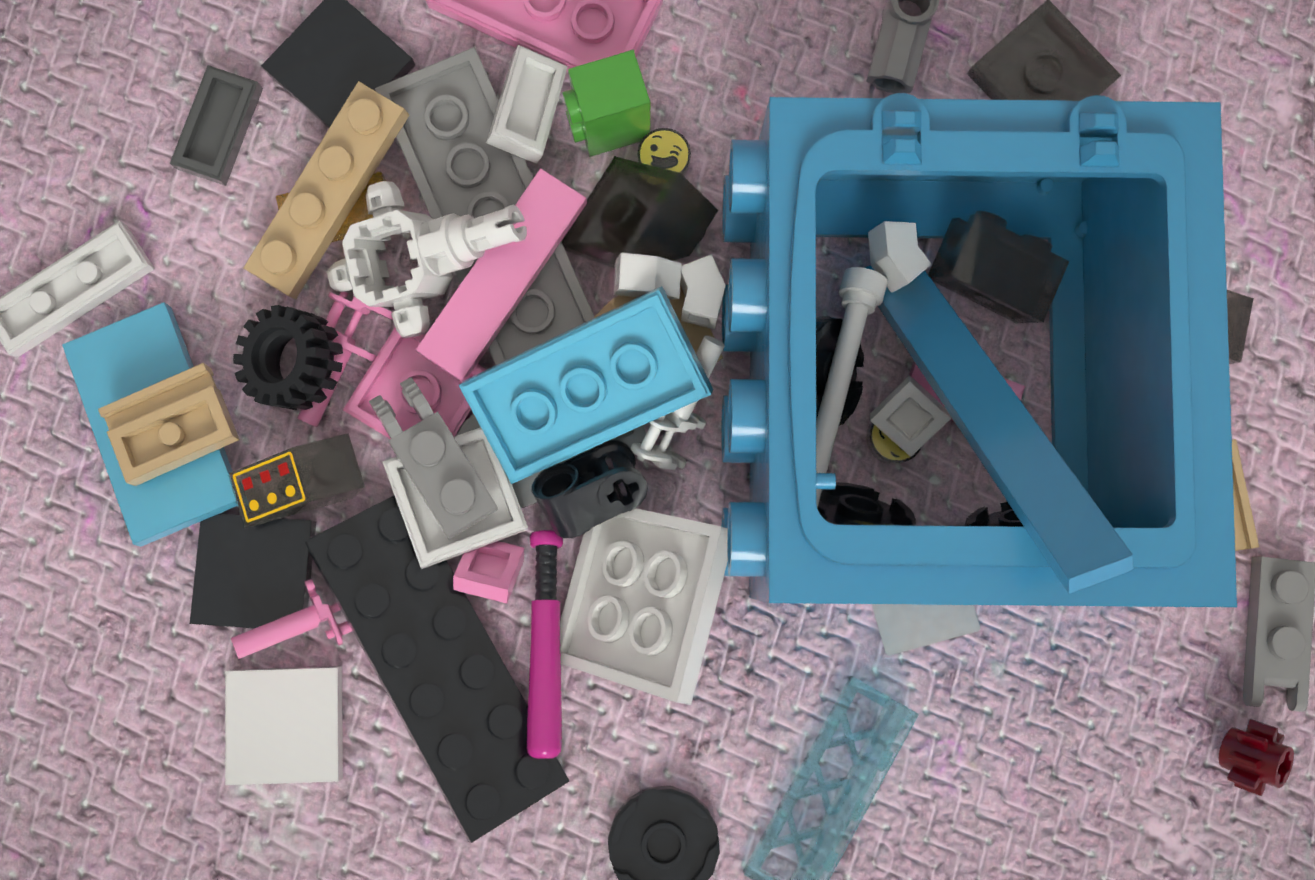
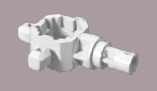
(437, 245)

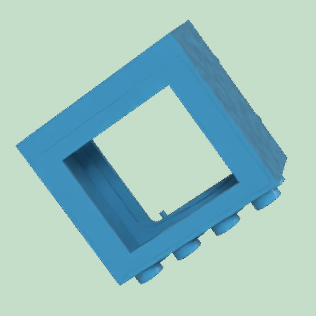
(1132, 337)

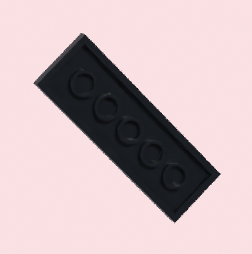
(436, 669)

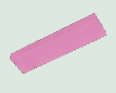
(501, 278)

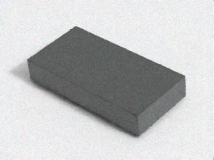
(216, 125)

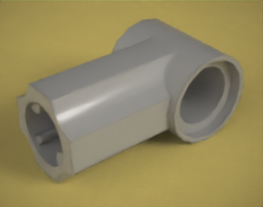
(900, 46)

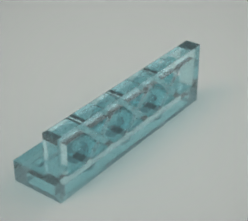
(854, 792)

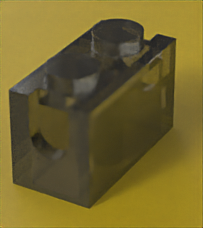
(999, 268)

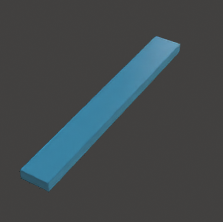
(1006, 439)

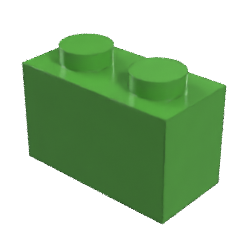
(608, 103)

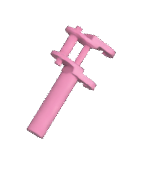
(314, 415)
(291, 626)

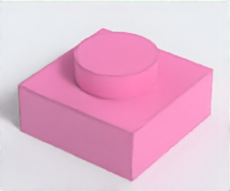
(489, 571)

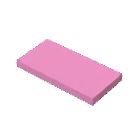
(559, 29)

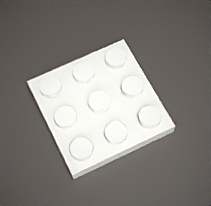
(644, 601)

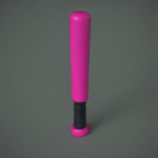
(544, 695)

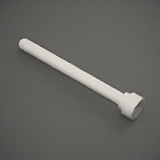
(861, 293)

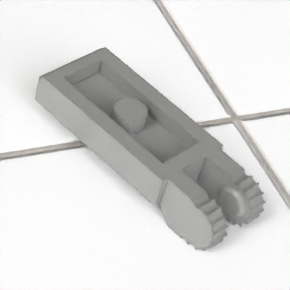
(436, 464)

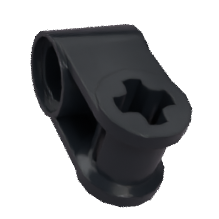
(585, 490)

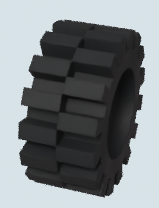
(263, 354)

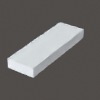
(70, 288)

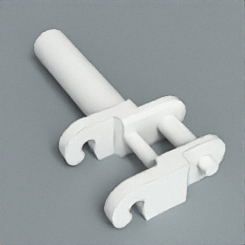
(679, 420)

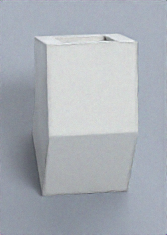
(896, 253)
(643, 273)
(702, 291)

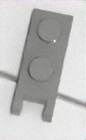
(1279, 630)

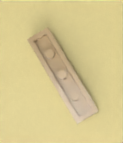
(326, 190)

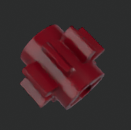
(1256, 757)

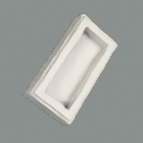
(527, 104)

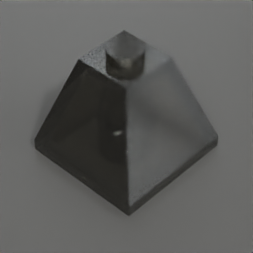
(641, 213)

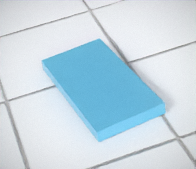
(122, 362)
(587, 386)

